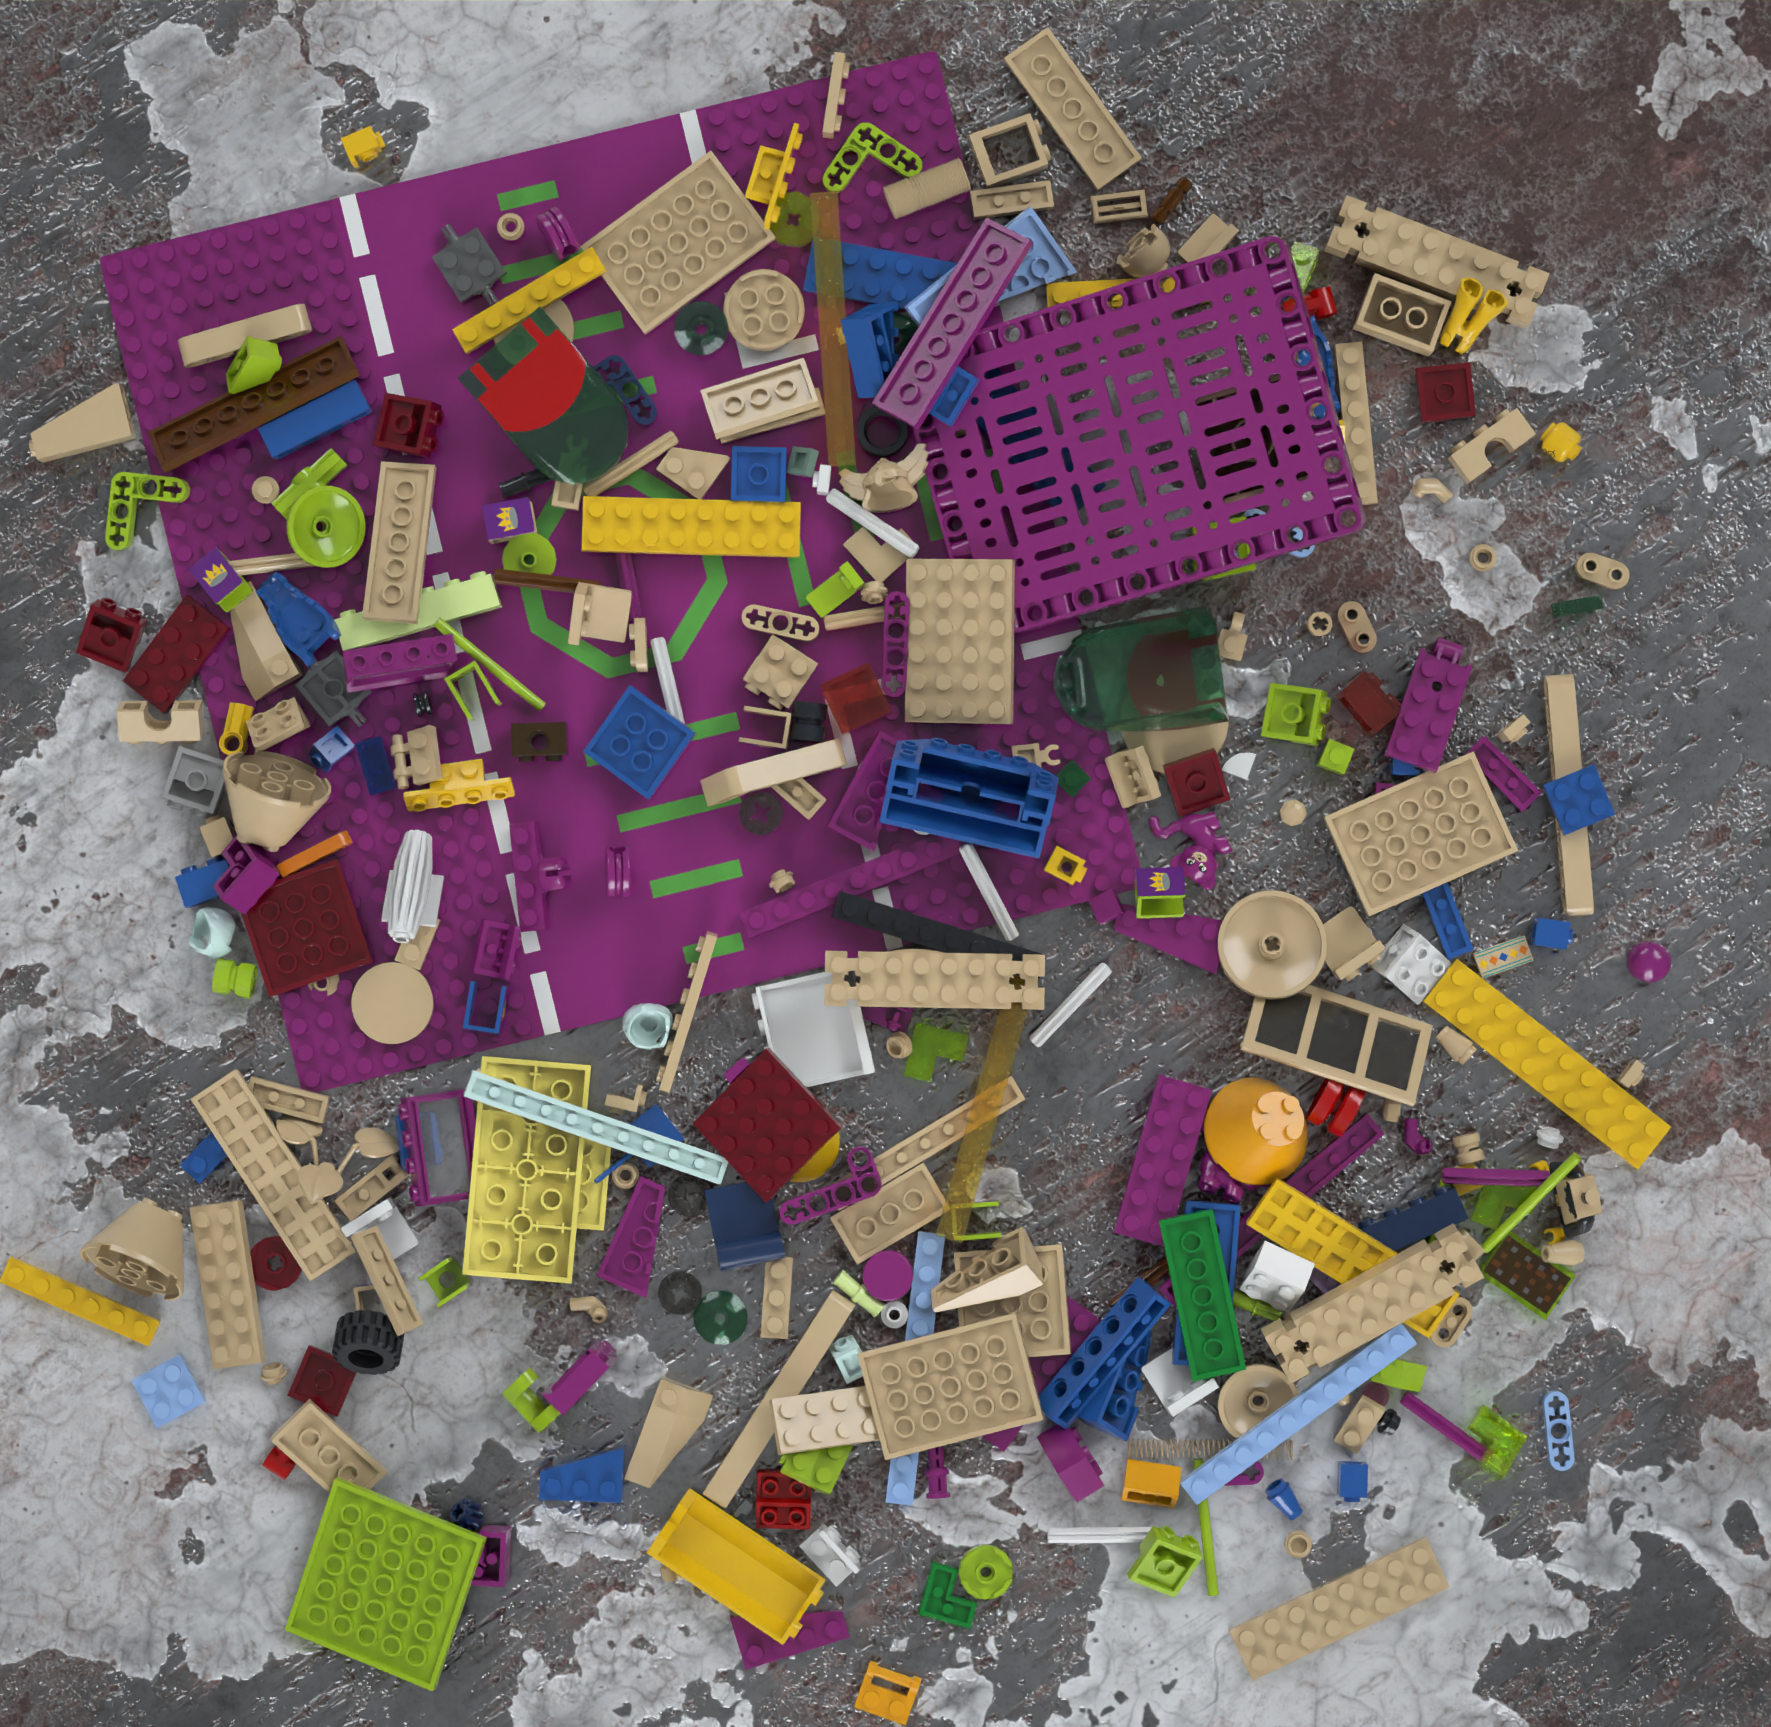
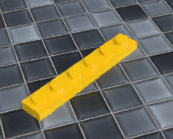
(1066, 291)
(526, 300)
(80, 1301)

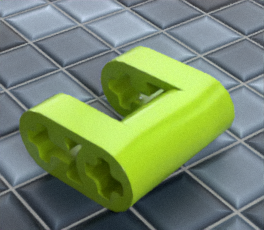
(528, 1403)

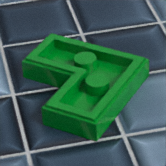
(938, 1598)

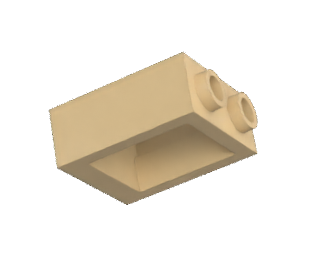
(989, 178)

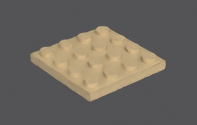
(1040, 1311)

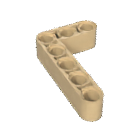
(772, 771)

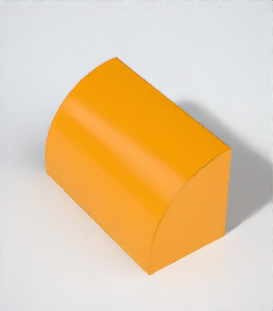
(1151, 1483)

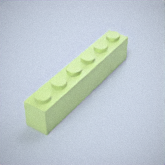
(450, 603)

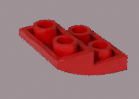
(782, 1501)

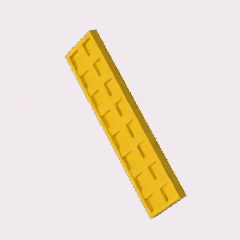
(691, 526)
(1329, 1243)

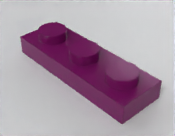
(1504, 774)

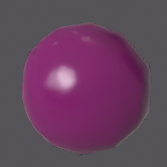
(1649, 961)

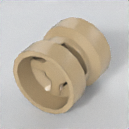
(1468, 1148)

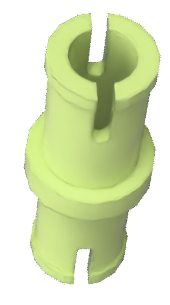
(858, 1293)

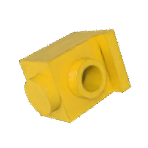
(363, 145)
(1056, 860)

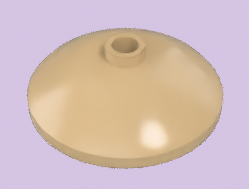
(1237, 1394)

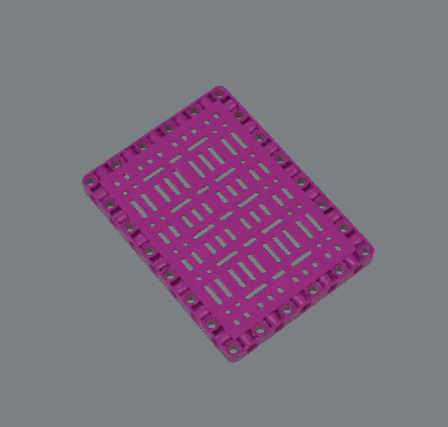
(1162, 565)

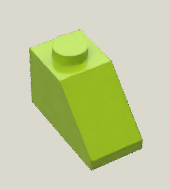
(253, 365)
(1402, 1375)

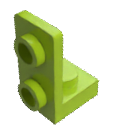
(835, 590)

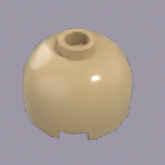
(1146, 253)

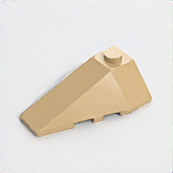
(262, 655)
(999, 1274)
(669, 1425)

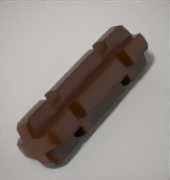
(1171, 200)

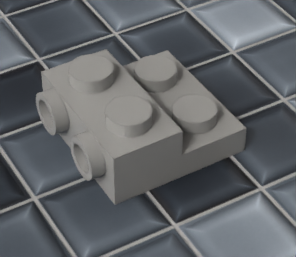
(195, 783)

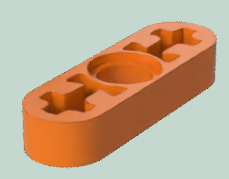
(315, 854)

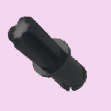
(522, 483)

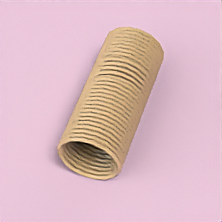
(934, 187)

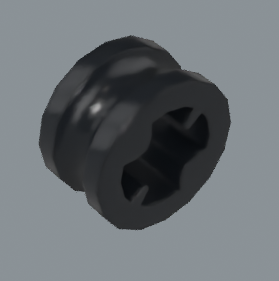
(422, 703)

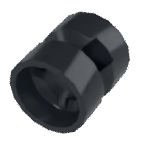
(808, 722)

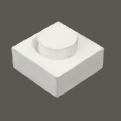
(822, 479)

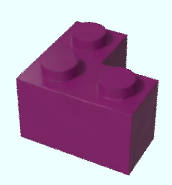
(246, 877)
(1071, 1461)
(495, 1559)

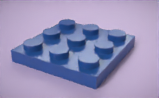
(639, 742)

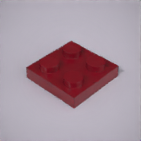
(1445, 392)
(1196, 782)
(322, 1381)

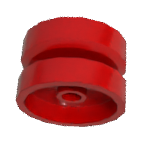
(1338, 1103)

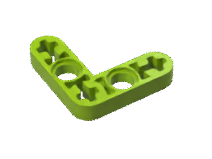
(862, 149)
(135, 492)

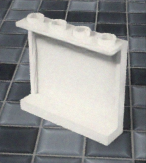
(811, 1038)

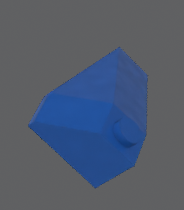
(1114, 1405)

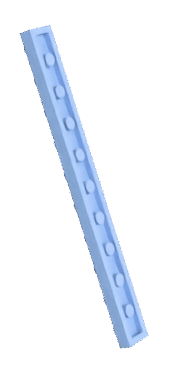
(919, 1323)
(1297, 1412)

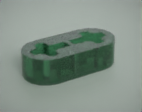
(1577, 606)

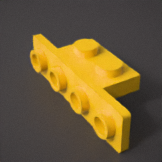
(769, 175)
(460, 784)

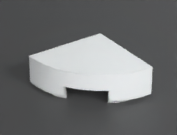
(1239, 765)

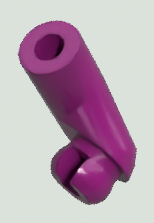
(1413, 1139)

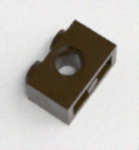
(524, 733)

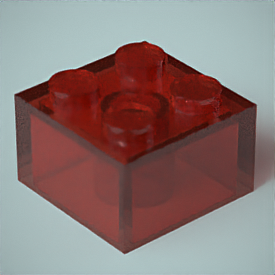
(855, 699)
(1368, 702)

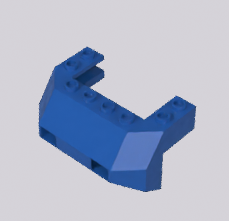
(969, 795)

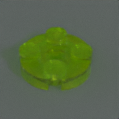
(789, 234)

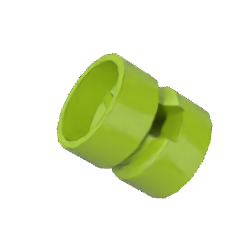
(230, 978)

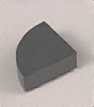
(743, 1509)

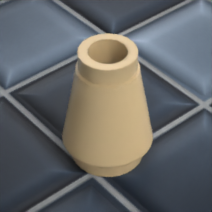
(1456, 1045)
(1565, 1252)

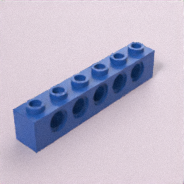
(1102, 1352)

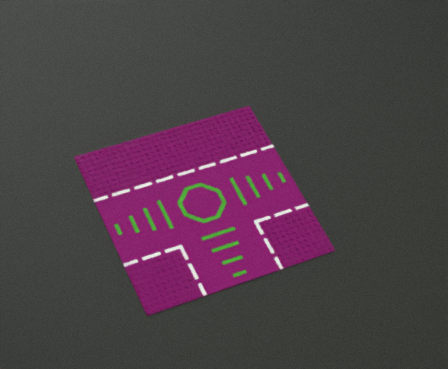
(694, 867)

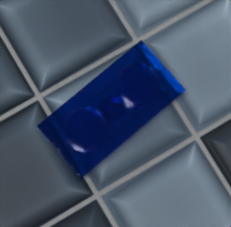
(375, 765)

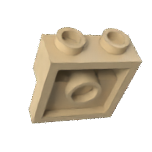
(779, 673)

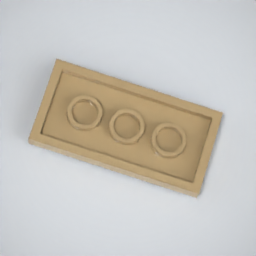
(760, 398)
(891, 1214)
(823, 1420)
(326, 1449)

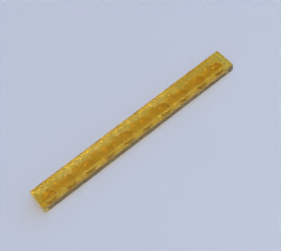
(832, 340)
(982, 1120)

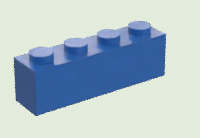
(315, 419)

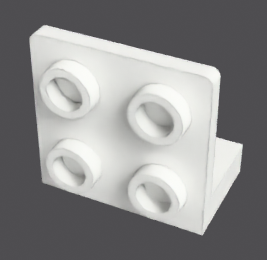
(1411, 964)
(391, 1224)
(1174, 1383)
(830, 1555)

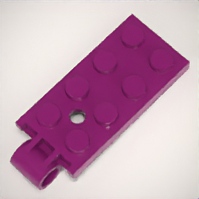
(1429, 715)

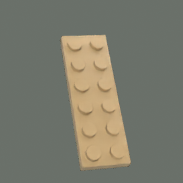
(1072, 109)
(399, 542)
(227, 1284)

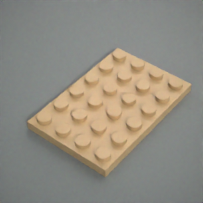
(679, 242)
(960, 641)
(1420, 834)
(950, 1386)

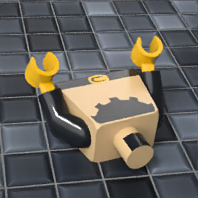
(1576, 1201)

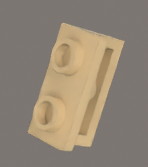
(1132, 776)

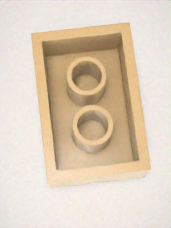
(1402, 315)

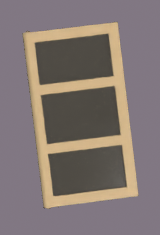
(1341, 1041)

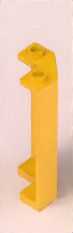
(737, 1567)

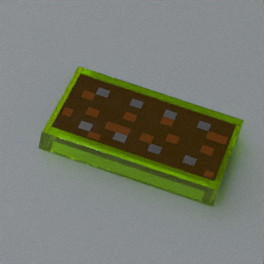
(1523, 1275)

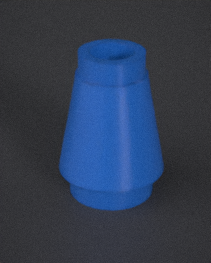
(1283, 1497)

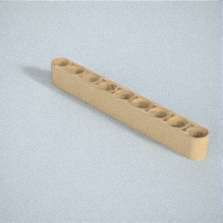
(1564, 760)
(787, 1383)

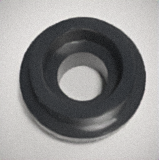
(1388, 1422)

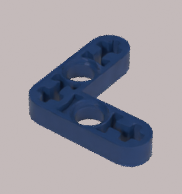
(620, 380)

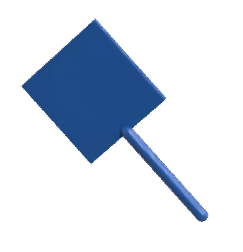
(653, 1121)

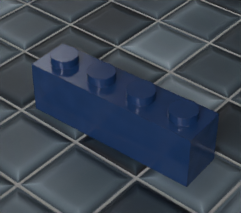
(1417, 1220)

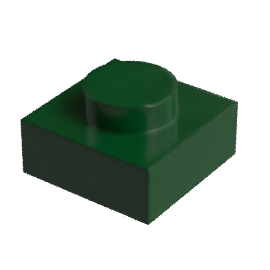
(1072, 778)

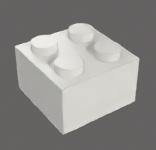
(1276, 1277)

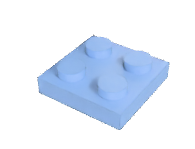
(168, 1390)

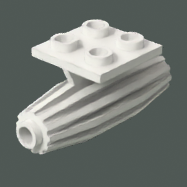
(411, 889)

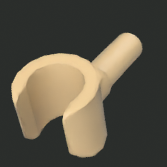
(669, 1575)

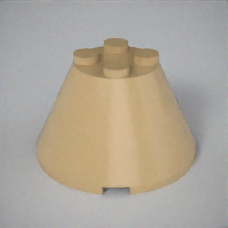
(271, 796)
(141, 1251)

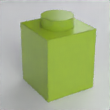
(1335, 757)

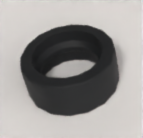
(880, 452)

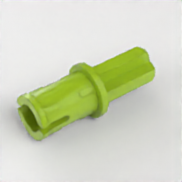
(1255, 1306)

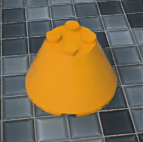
(1256, 1131)

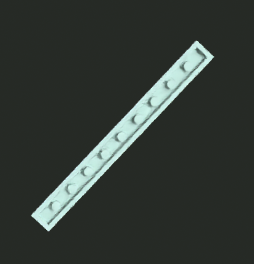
(595, 1127)

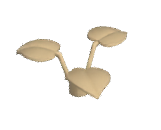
(323, 1179)

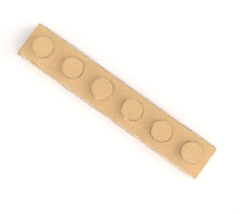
(1356, 417)
(689, 1000)

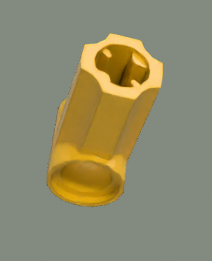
(236, 727)

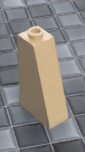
(87, 427)

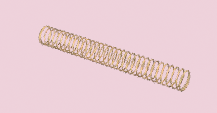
(1130, 1447)

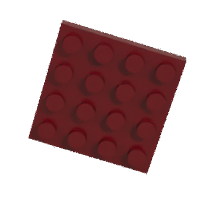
(306, 929)
(767, 1125)

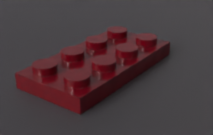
(176, 654)

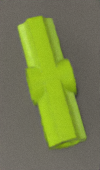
(319, 474)

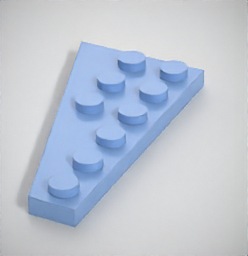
(1040, 266)

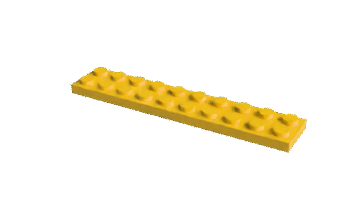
(1546, 1064)

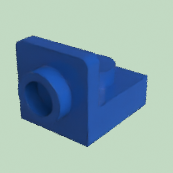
(330, 749)

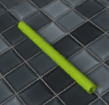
(490, 665)
(1530, 1202)
(1207, 1541)

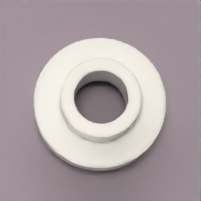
(1549, 1137)
(894, 1305)

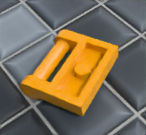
(885, 1701)

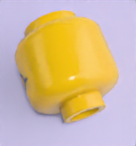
(1561, 442)

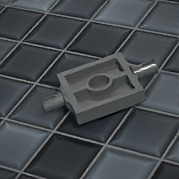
(469, 265)
(327, 691)

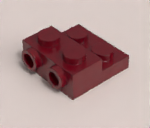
(408, 425)
(111, 634)

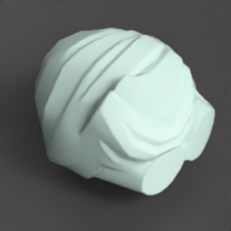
(217, 928)
(646, 1024)

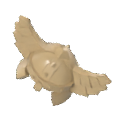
(887, 484)

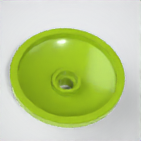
(341, 530)

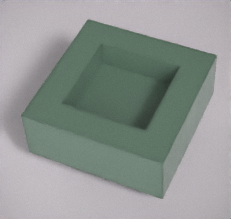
(802, 461)

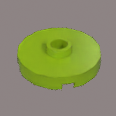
(531, 544)
(995, 1582)

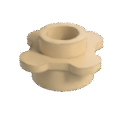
(874, 592)

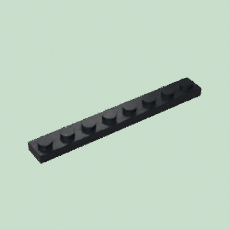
(919, 929)

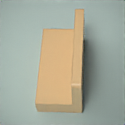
(1209, 239)

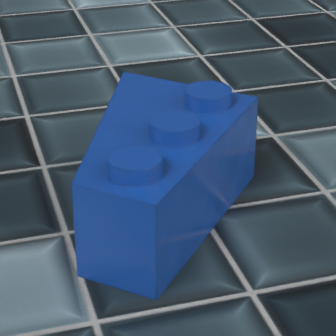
(870, 346)
(586, 1479)

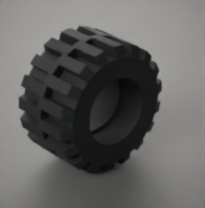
(367, 1343)

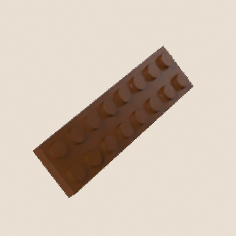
(242, 412)

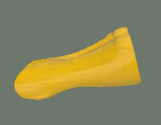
(1467, 296)

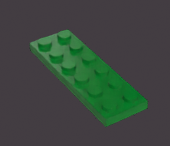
(1202, 1294)

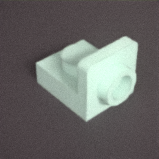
(846, 1357)

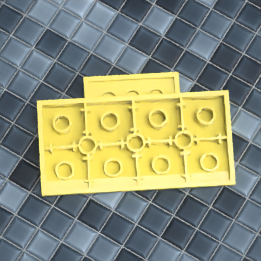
(532, 1180)

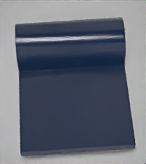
(743, 1226)

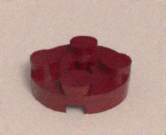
(263, 1274)

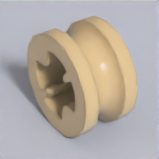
(1320, 615)

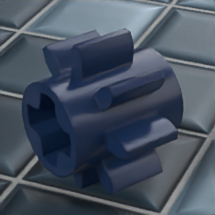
(467, 1514)

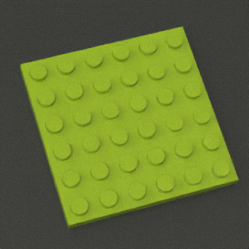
(385, 1583)

